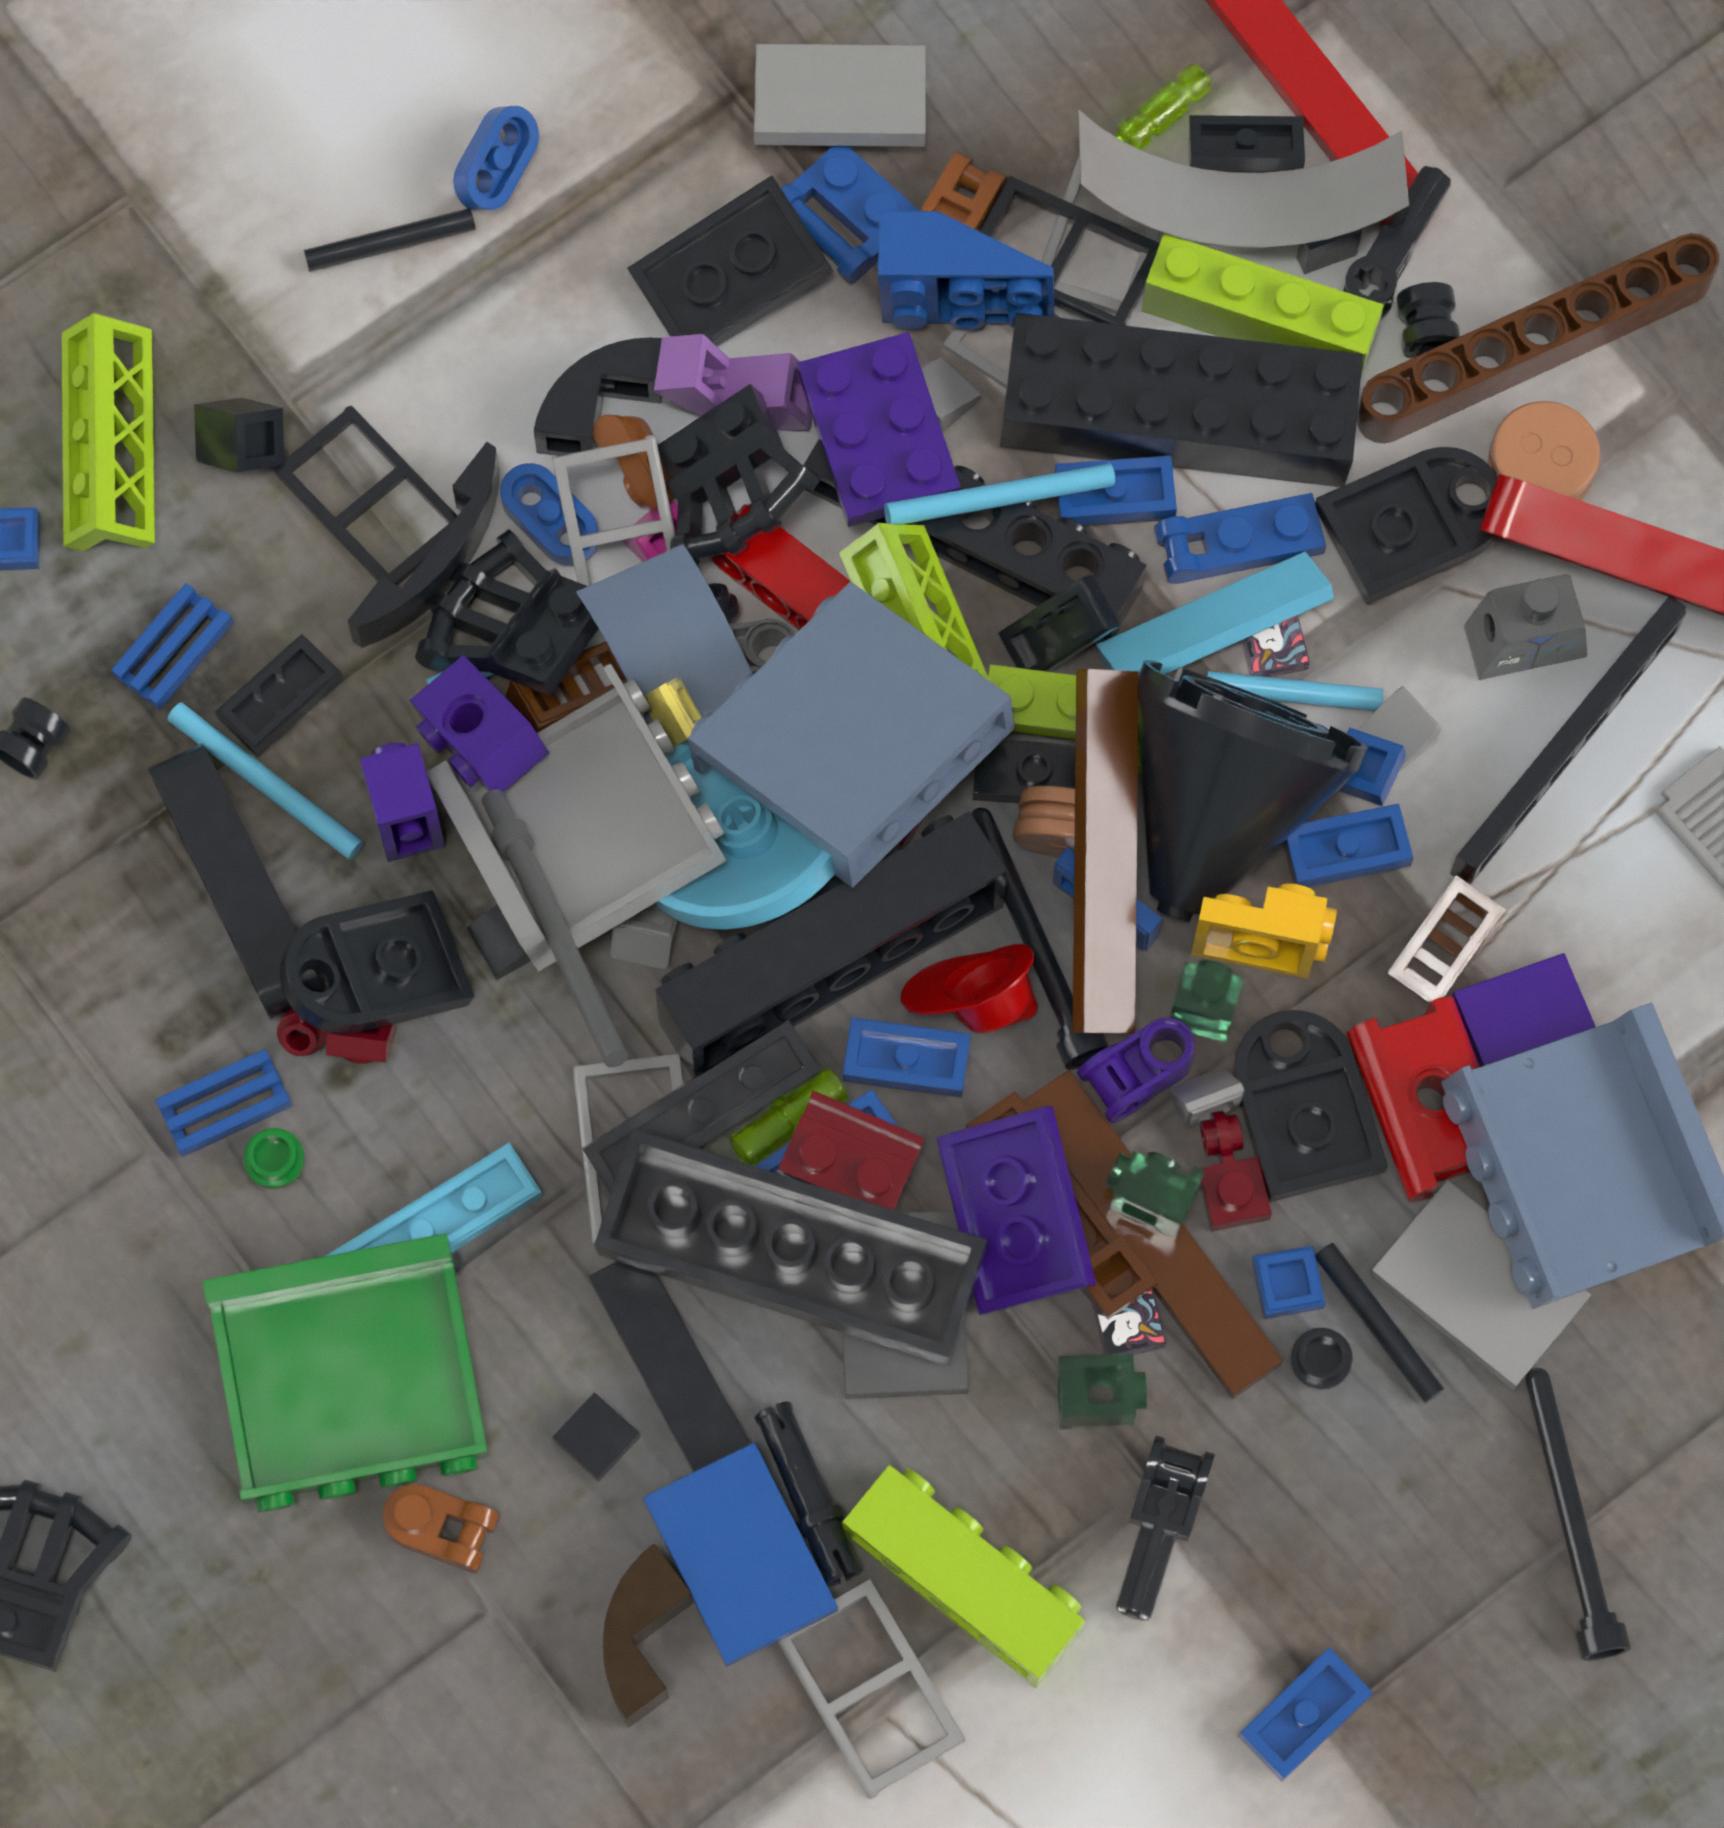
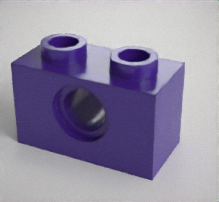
(478, 726)
(402, 800)

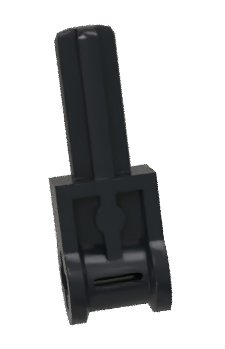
(1396, 240)
(1164, 1512)

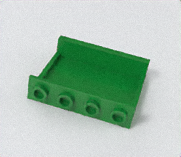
(346, 1371)

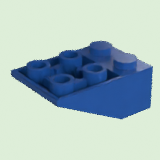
(954, 274)

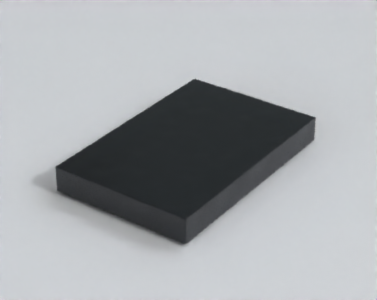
(732, 266)

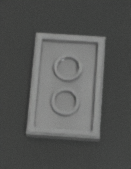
(840, 95)
(1462, 1283)

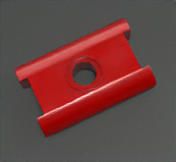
(1396, 1066)

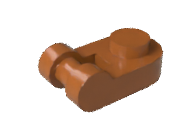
(957, 206)
(638, 481)
(417, 1519)

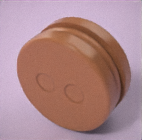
(1547, 448)
(1046, 820)

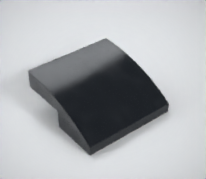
(1246, 143)

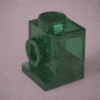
(1207, 999)
(1153, 1191)
(1084, 1372)

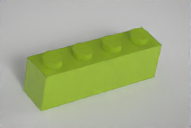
(1255, 301)
(963, 1574)

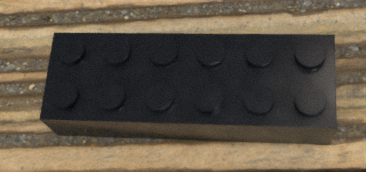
(1182, 397)
(832, 943)
(791, 1247)

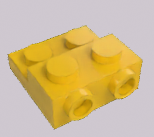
(1277, 938)

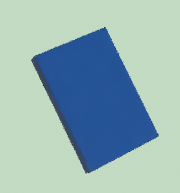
(740, 1554)

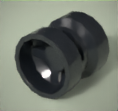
(1427, 317)
(31, 738)

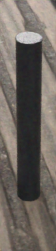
(389, 239)
(1379, 1323)

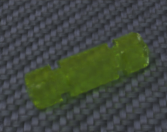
(1164, 107)

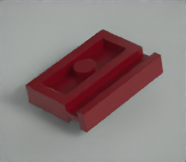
(850, 1152)

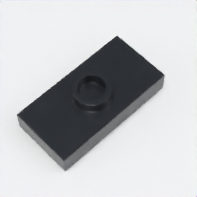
(1060, 627)
(279, 695)
(1021, 765)

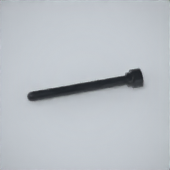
(1072, 1047)
(1600, 1631)

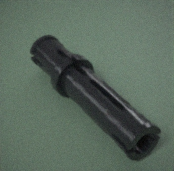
(817, 1516)

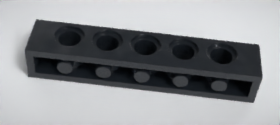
(991, 552)

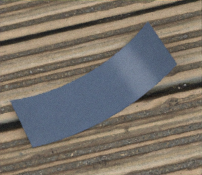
(668, 627)

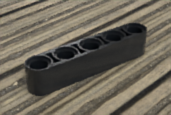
(230, 871)

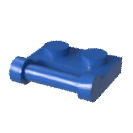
(853, 196)

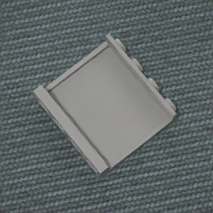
(603, 819)

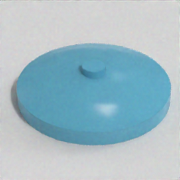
(766, 866)

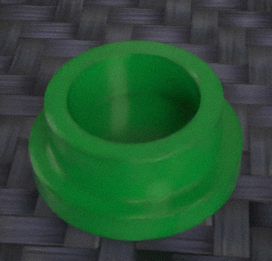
(273, 1158)

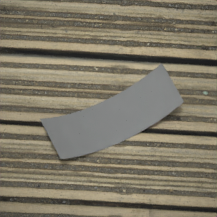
(1244, 207)

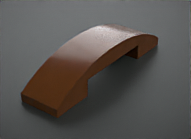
(1116, 1266)

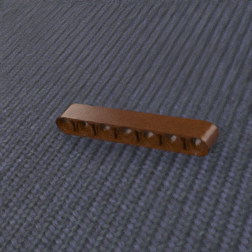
(1551, 316)

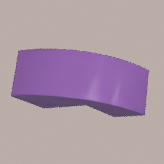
(701, 376)

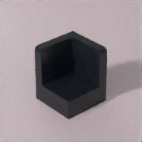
(239, 434)

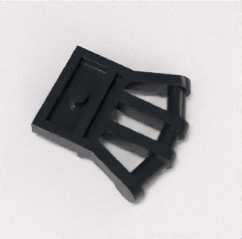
(714, 454)
(538, 640)
(32, 1608)

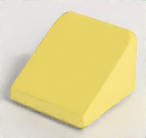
(674, 710)

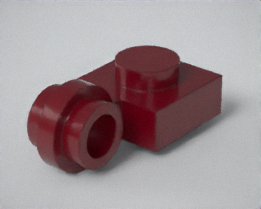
(355, 1047)
(1232, 1189)

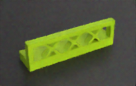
(95, 426)
(886, 573)

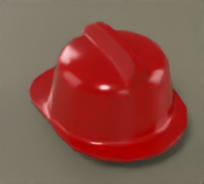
(979, 989)

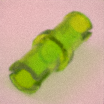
(782, 1118)

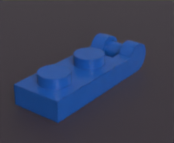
(1240, 538)

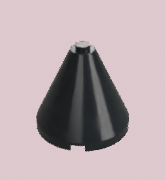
(1225, 781)

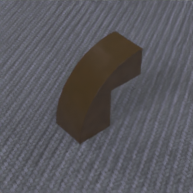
(640, 1605)

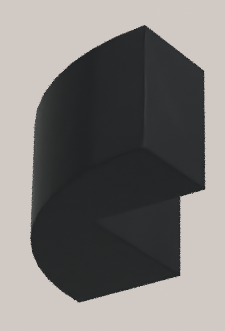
(576, 398)

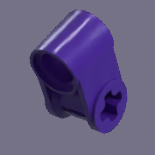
(1130, 1076)

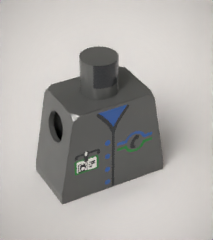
(1532, 625)

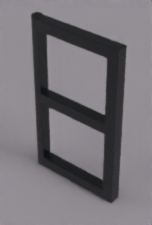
(1082, 220)
(338, 524)

